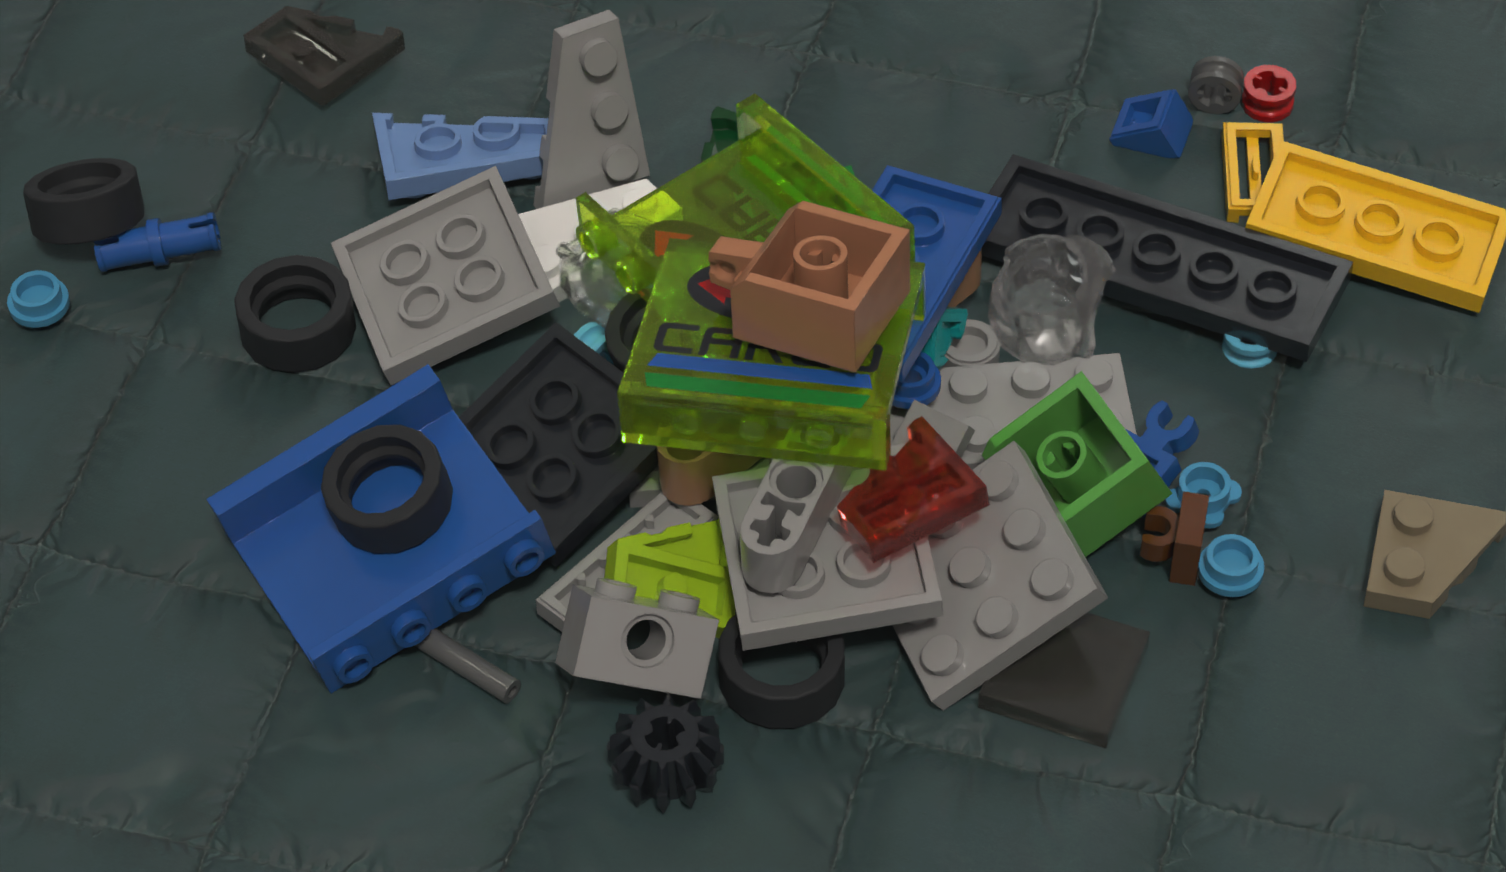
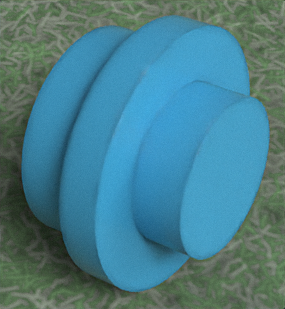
(37, 299)
(1231, 566)

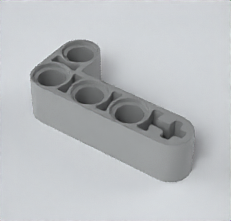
(775, 563)

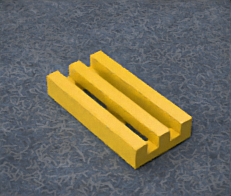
(1251, 131)

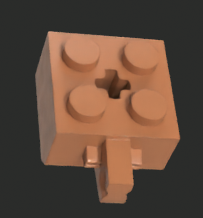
(816, 283)

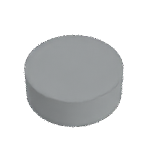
(975, 347)

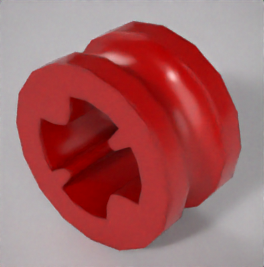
(1267, 107)

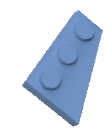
(439, 155)

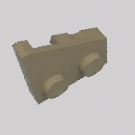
(1426, 550)

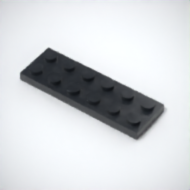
(1178, 258)

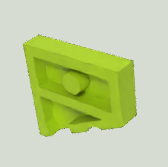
(677, 560)

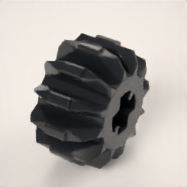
(665, 752)

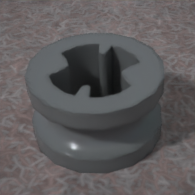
(1216, 85)

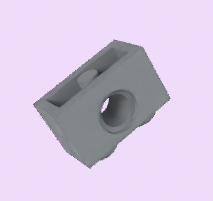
(669, 661)

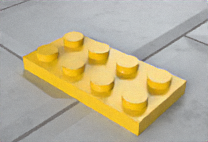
(1383, 224)

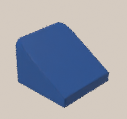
(1153, 124)

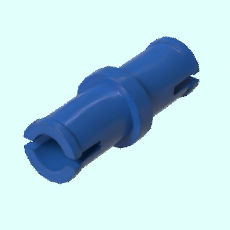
(158, 242)

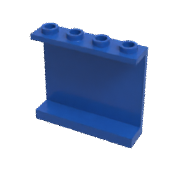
(364, 606)

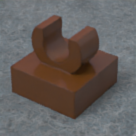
(1181, 537)

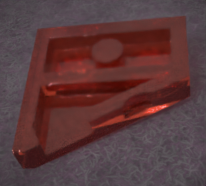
(915, 497)

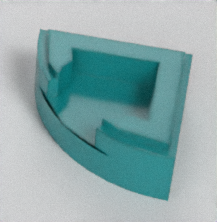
(949, 327)

